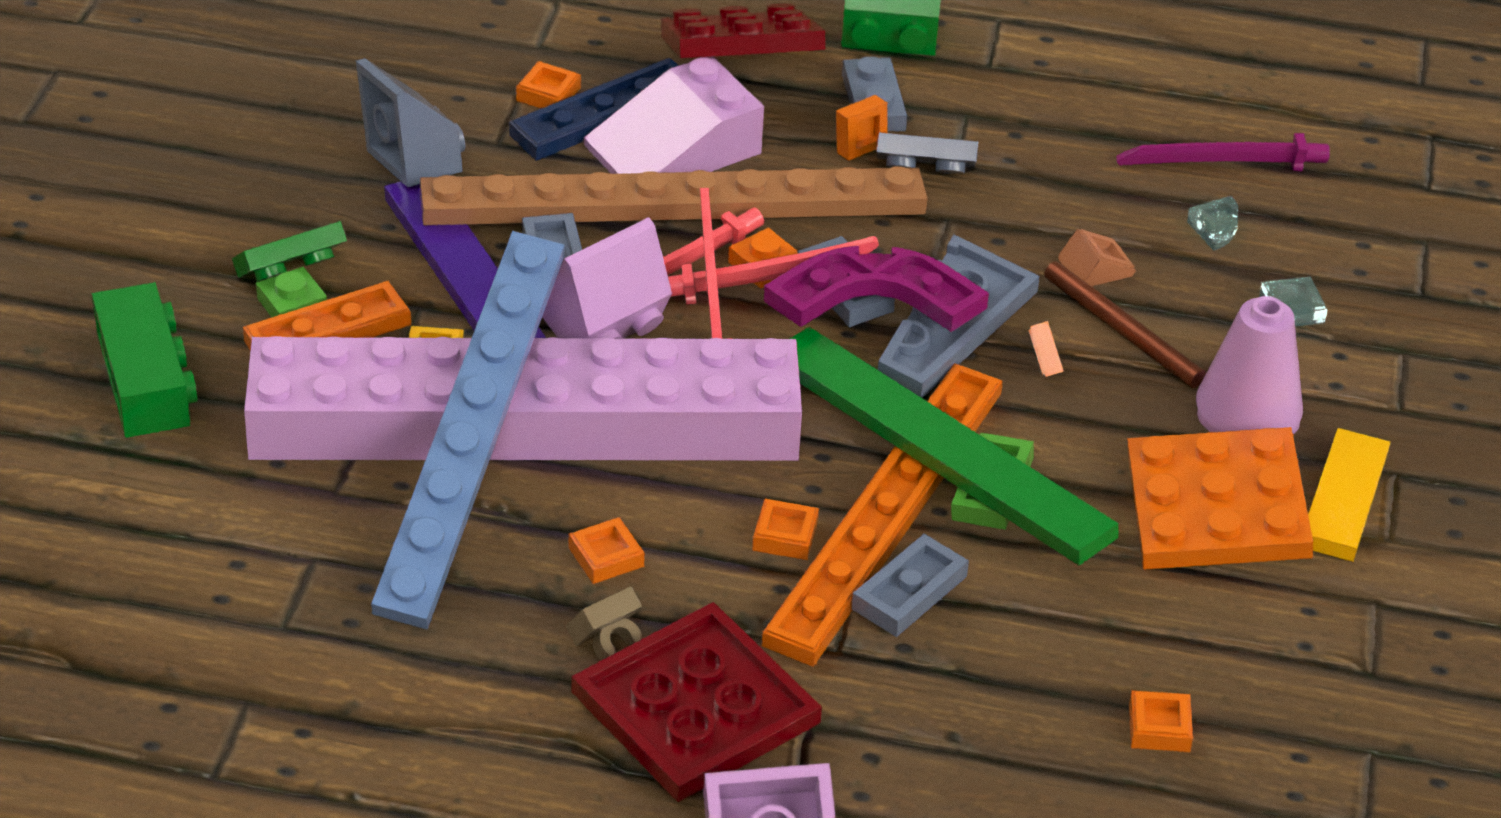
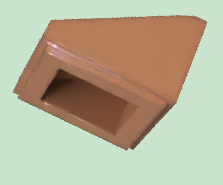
(1095, 258)

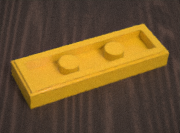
(1346, 493)

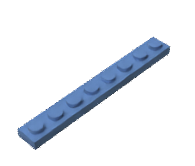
(468, 432)

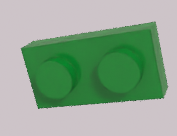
(270, 258)

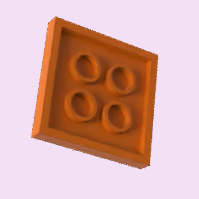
(1219, 498)

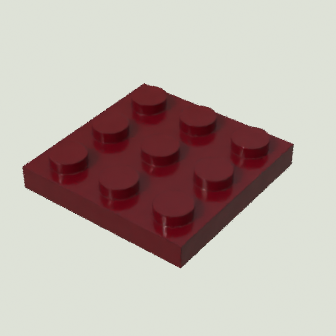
(741, 32)
(695, 700)

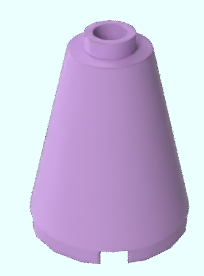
(1254, 372)

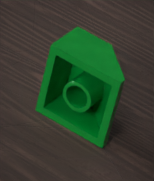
(891, 25)

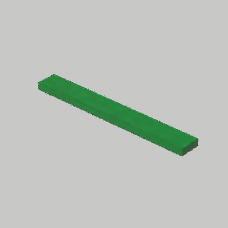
(953, 450)

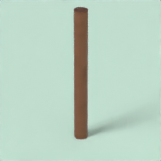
(1125, 324)

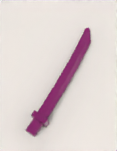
(1295, 152)

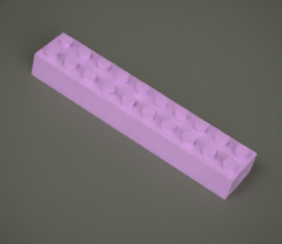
(570, 403)

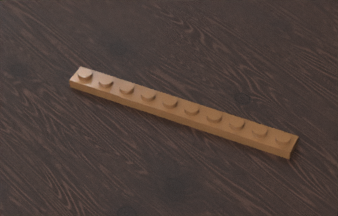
(672, 195)

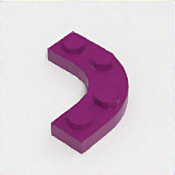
(904, 275)

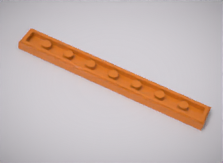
(871, 529)

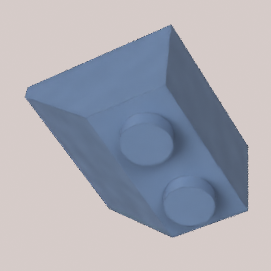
(406, 129)

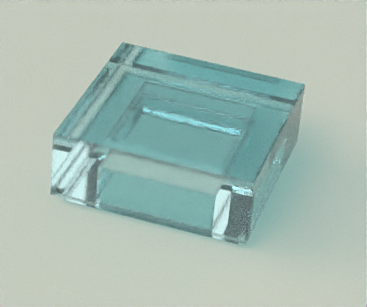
(1300, 296)

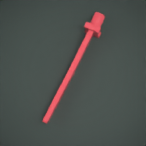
(733, 230)
(693, 282)
(712, 289)

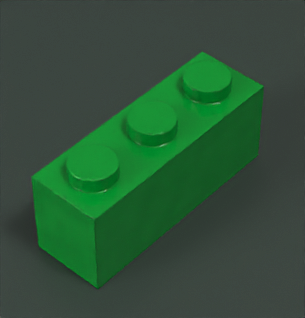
(143, 359)

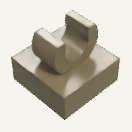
(607, 618)

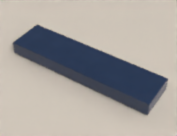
(577, 116)

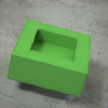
(289, 292)

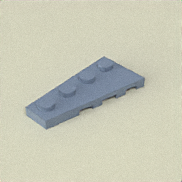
(925, 350)

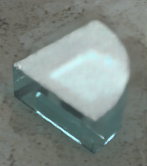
(1215, 221)

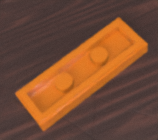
(351, 315)

